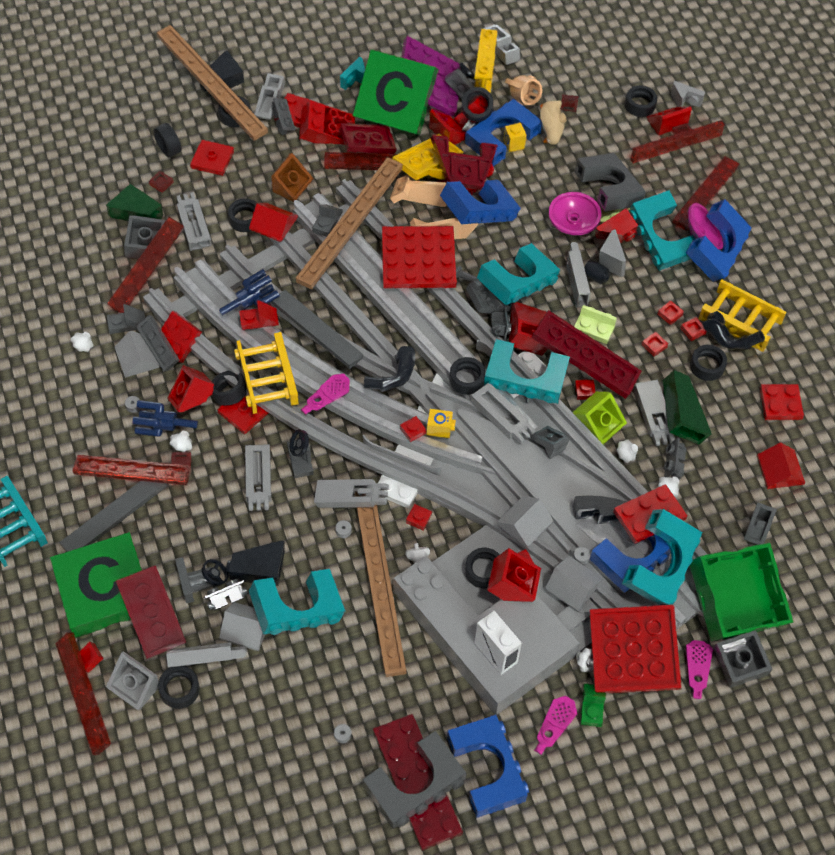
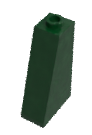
(684, 409)

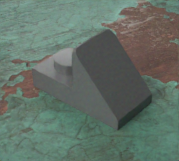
(327, 219)
(125, 321)
(552, 439)
(760, 523)

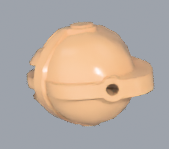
(522, 89)

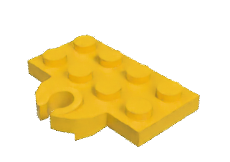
(422, 160)

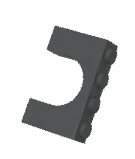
(610, 168)
(399, 806)

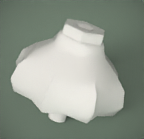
(82, 341)
(181, 441)
(627, 451)
(672, 484)
(417, 553)
(585, 660)

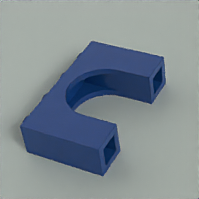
(508, 114)
(498, 207)
(734, 234)
(615, 563)
(489, 736)

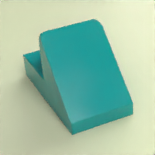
(353, 73)

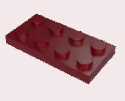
(151, 611)

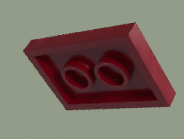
(368, 138)

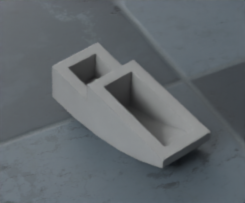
(505, 49)
(272, 89)

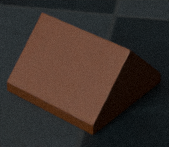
(290, 178)

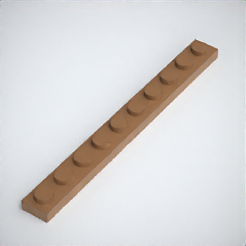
(212, 83)
(348, 223)
(381, 591)

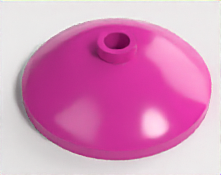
(574, 213)
(702, 226)

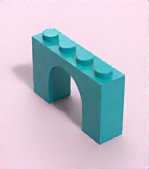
(663, 252)
(511, 288)
(546, 387)
(682, 542)
(278, 617)

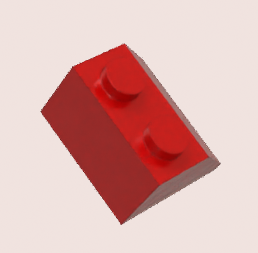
(622, 222)
(190, 389)
(514, 577)

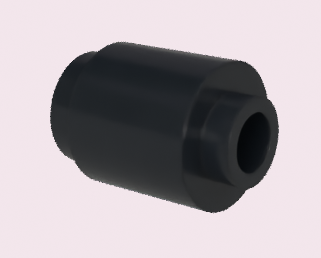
(596, 272)

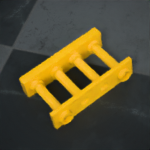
(485, 59)
(749, 301)
(285, 376)

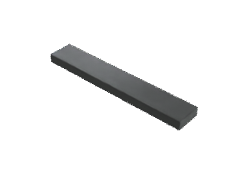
(317, 329)
(112, 515)

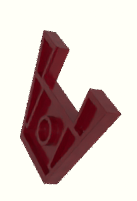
(462, 167)

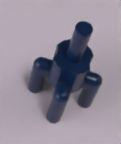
(251, 292)
(159, 419)

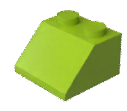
(601, 415)

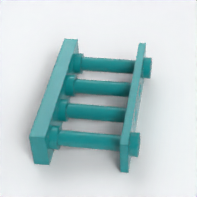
(26, 519)

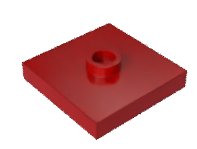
(212, 157)
(241, 415)

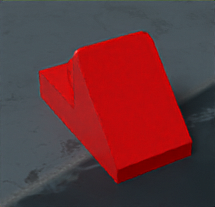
(258, 318)

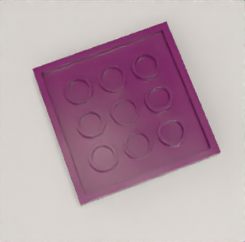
(443, 96)

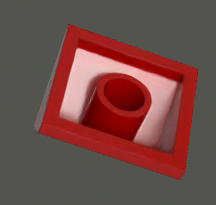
(667, 119)
(446, 126)
(272, 221)
(780, 467)

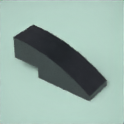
(596, 506)

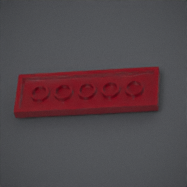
(587, 354)
(412, 776)

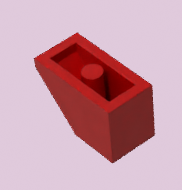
(476, 106)

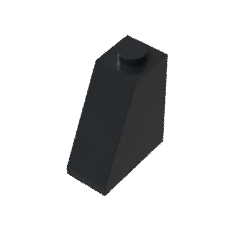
(227, 70)
(257, 563)

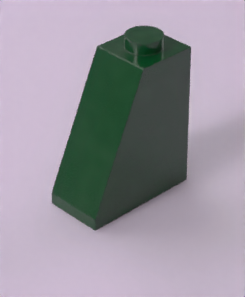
(134, 203)

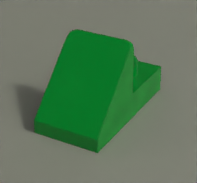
(592, 706)

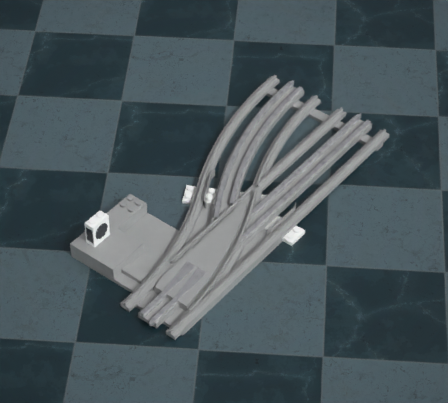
(475, 472)

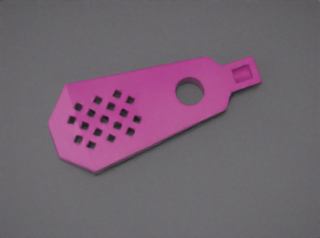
(331, 390)
(698, 669)
(553, 725)

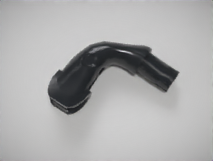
(716, 326)
(406, 363)

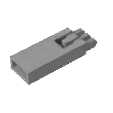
(195, 230)
(577, 276)
(652, 402)
(498, 410)
(258, 473)
(340, 493)
(204, 654)

